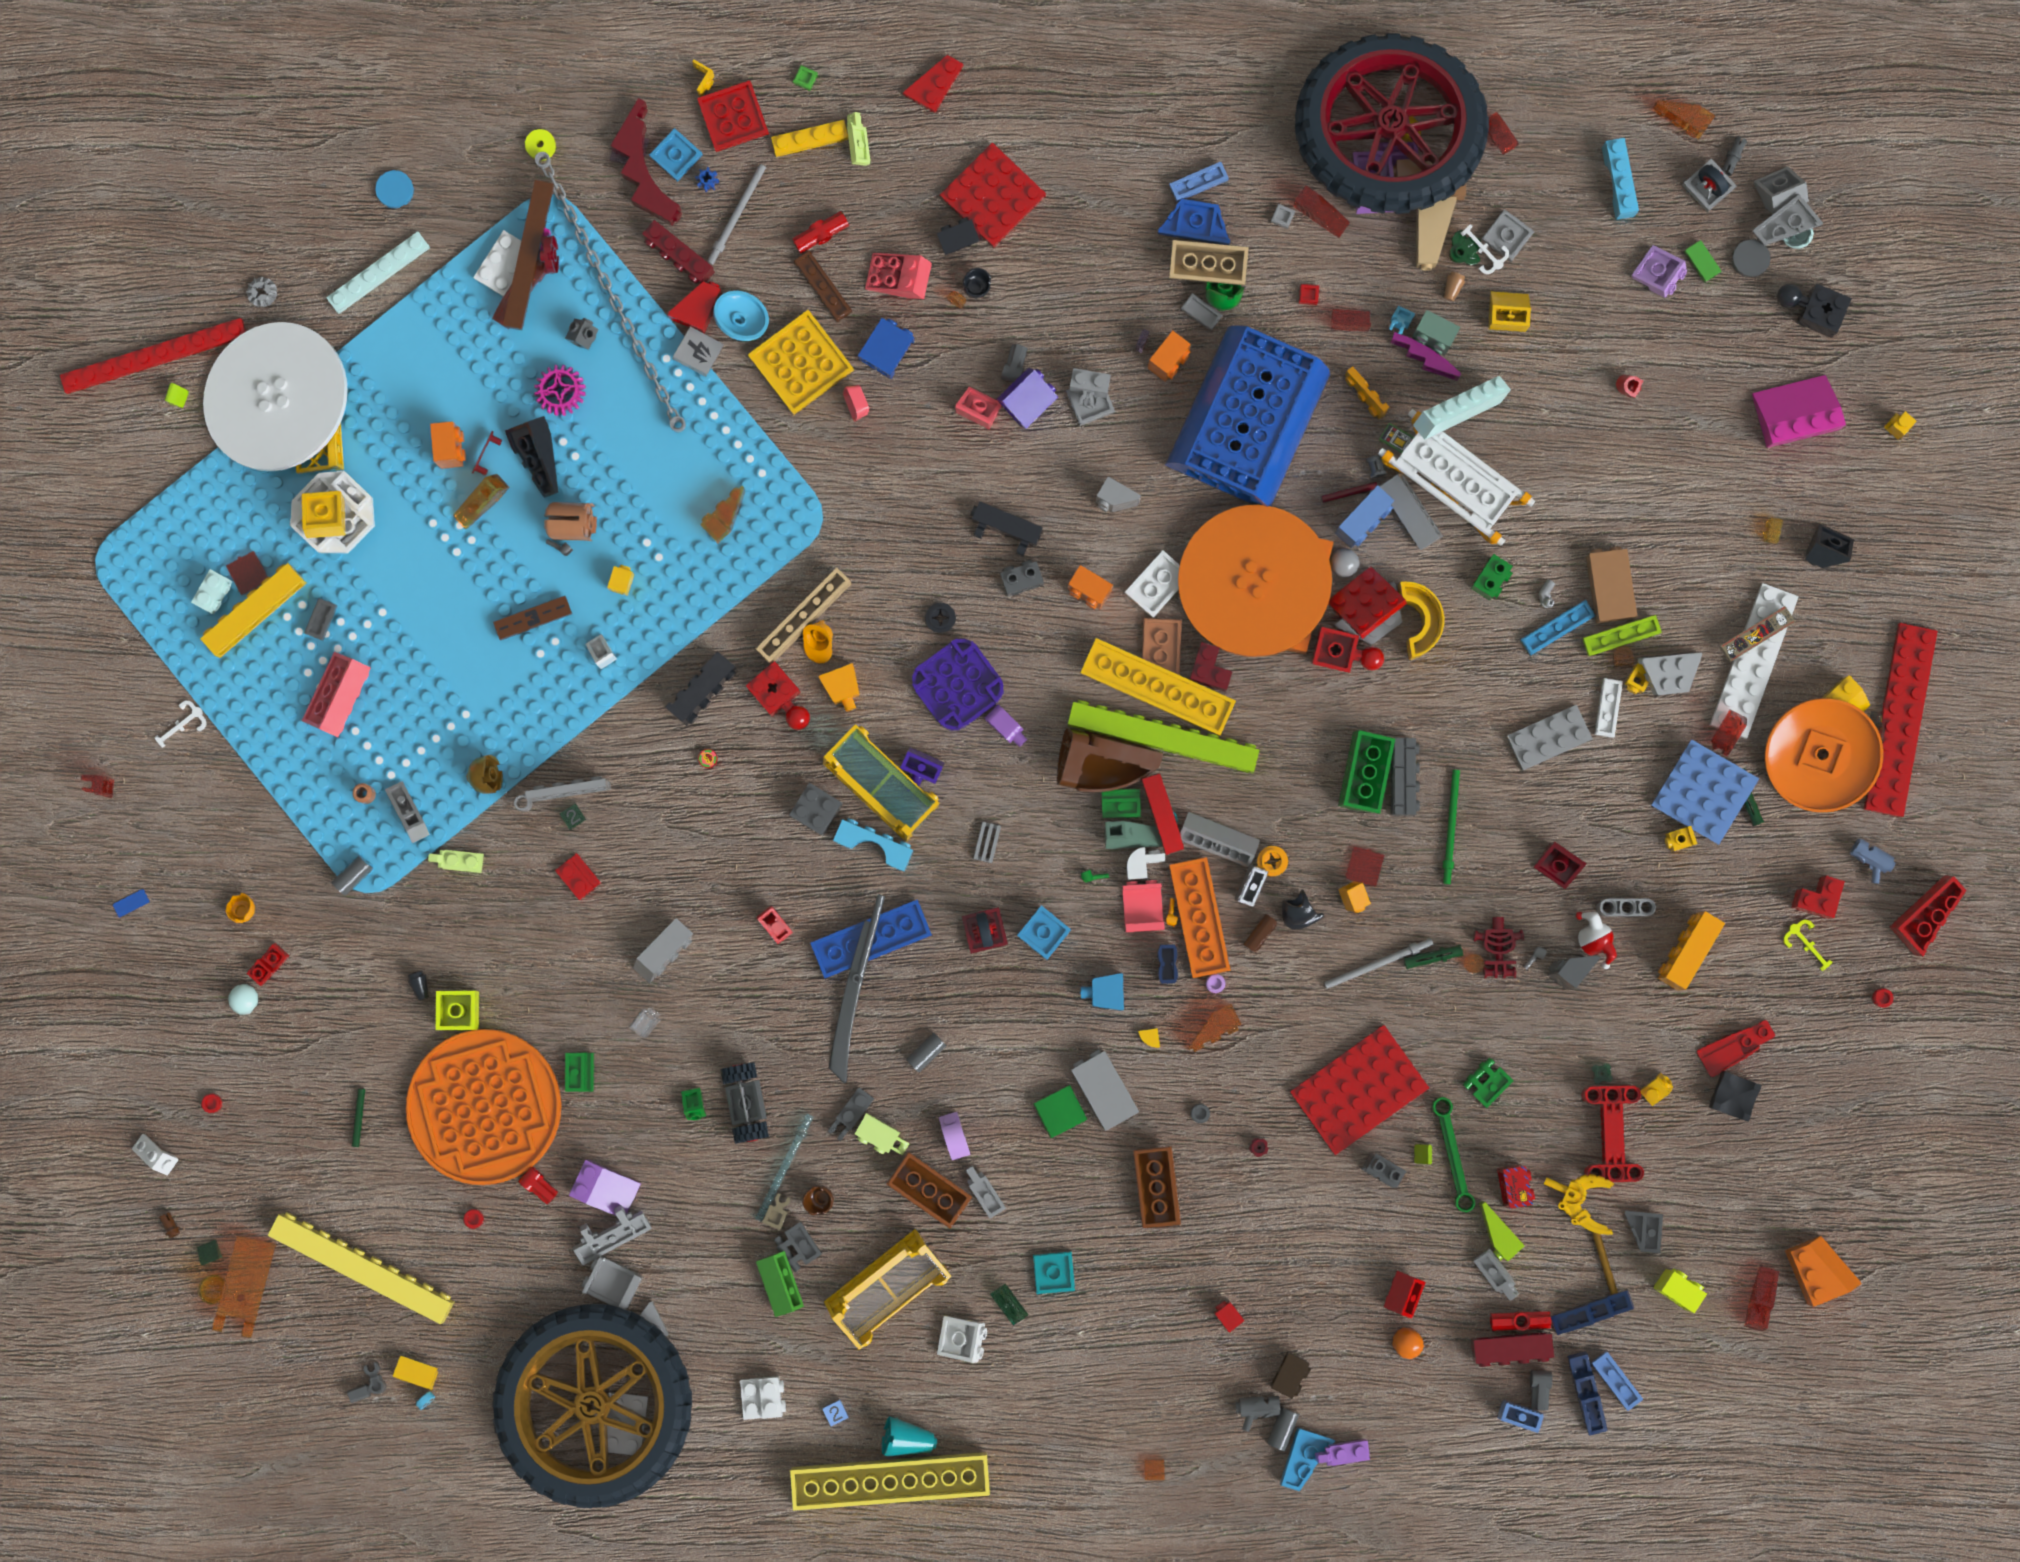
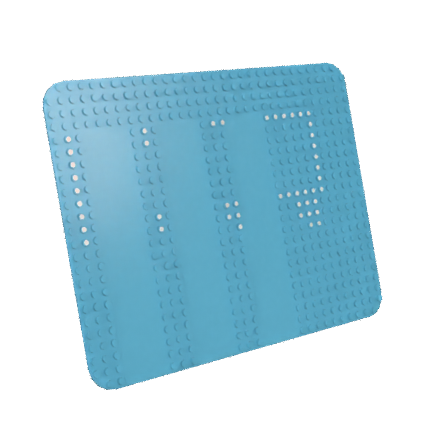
(426, 591)

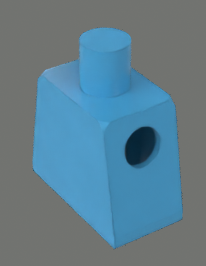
(1106, 992)

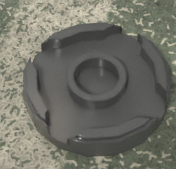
(1751, 258)

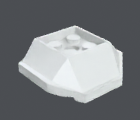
(358, 512)

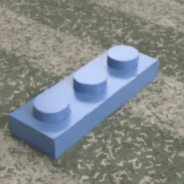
(1198, 181)
(1616, 1381)

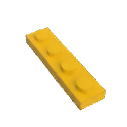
(810, 138)

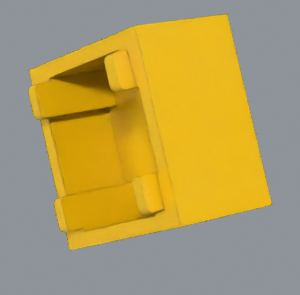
(323, 514)

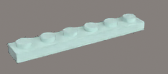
(378, 272)

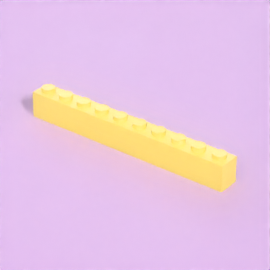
(361, 1268)

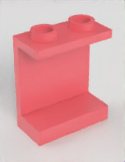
(1143, 906)

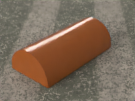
(1157, 1187)
(929, 1190)

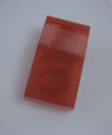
(1501, 134)

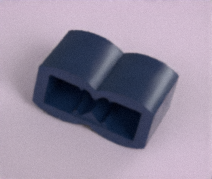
(1167, 958)

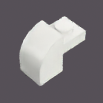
(1137, 863)

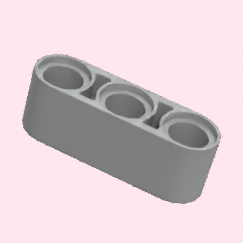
(1616, 907)

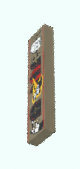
(1757, 634)

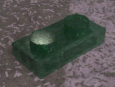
(1009, 1304)

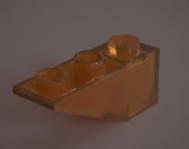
(1690, 117)
(722, 520)
(1218, 1023)

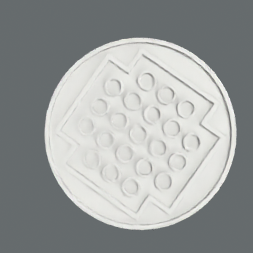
(275, 396)

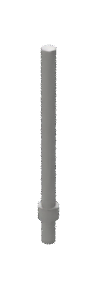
(719, 246)
(1413, 949)

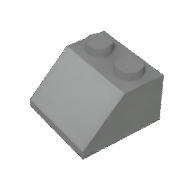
(1780, 188)
(1116, 497)

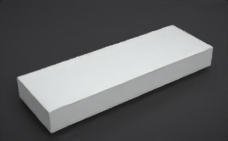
(1608, 708)

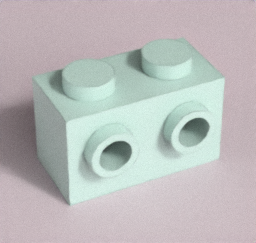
(212, 592)

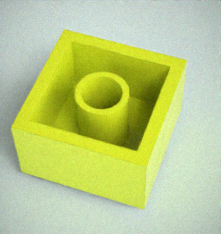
(457, 1010)
(1679, 1290)

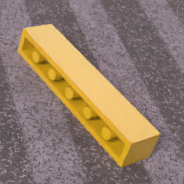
(253, 610)

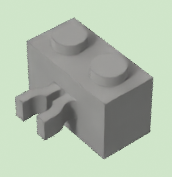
(1089, 384)

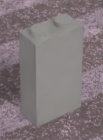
(1104, 1089)

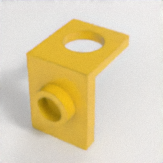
(707, 81)

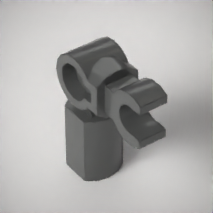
(364, 1391)

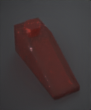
(1320, 211)

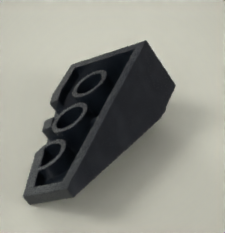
(534, 445)

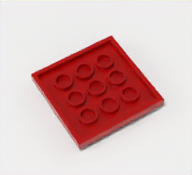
(993, 194)

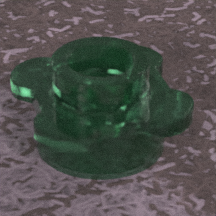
(1598, 1078)

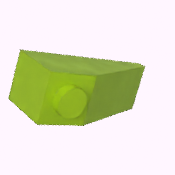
(1500, 1236)

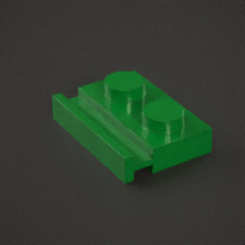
(1121, 803)
(579, 1072)

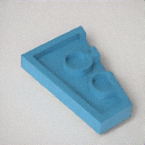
(1302, 1458)

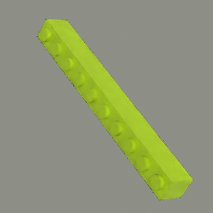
(1163, 737)

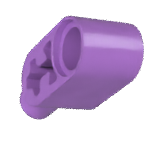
(1006, 726)

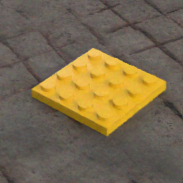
(800, 362)

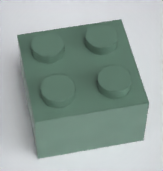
(1435, 332)

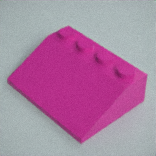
(1798, 411)

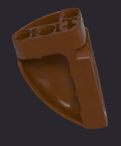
(1102, 762)

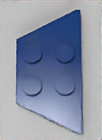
(1196, 222)

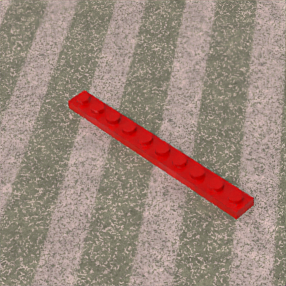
(152, 356)

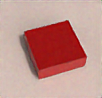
(1309, 294)

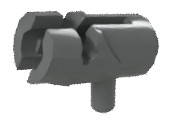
(1255, 1407)

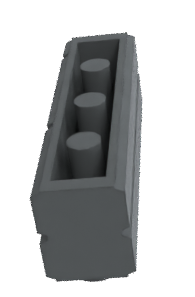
(1404, 777)

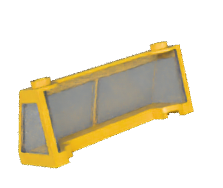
(885, 1288)

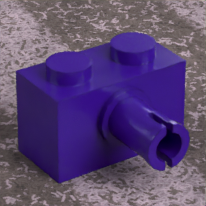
(922, 766)

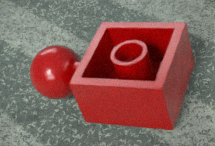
(1370, 658)
(796, 716)

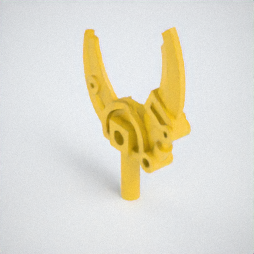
(1575, 1196)

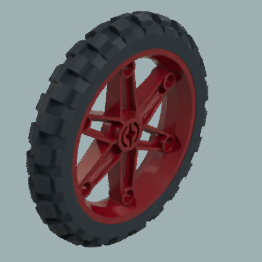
(1369, 189)

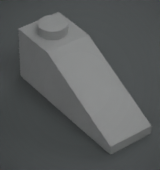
(407, 812)

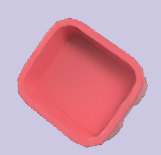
(856, 402)

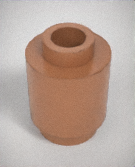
(359, 790)

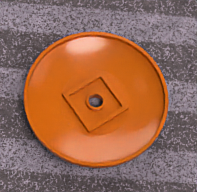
(1851, 759)

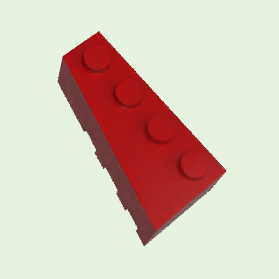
(1927, 915)

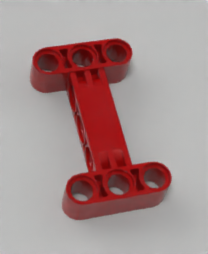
(1613, 1132)

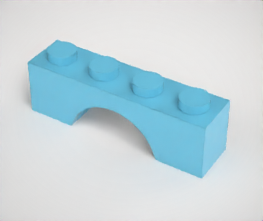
(1618, 163)
(896, 854)

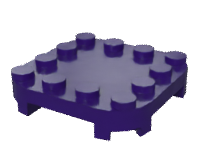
(957, 684)

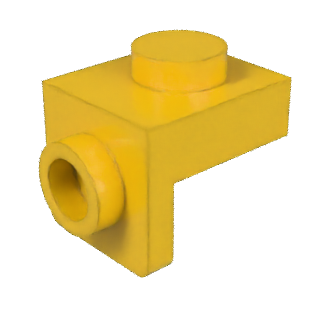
(1657, 1089)

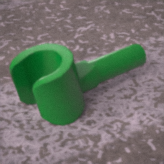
(1087, 876)

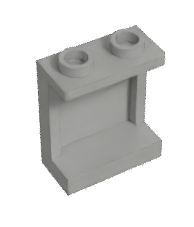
(611, 1283)

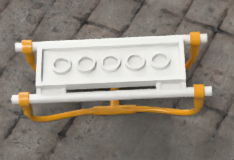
(1461, 477)

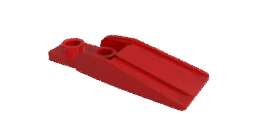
(1734, 1047)

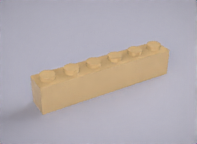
(803, 615)

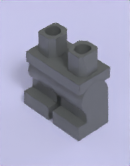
(1383, 1169)

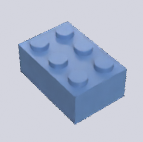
(1365, 517)

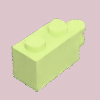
(880, 1135)

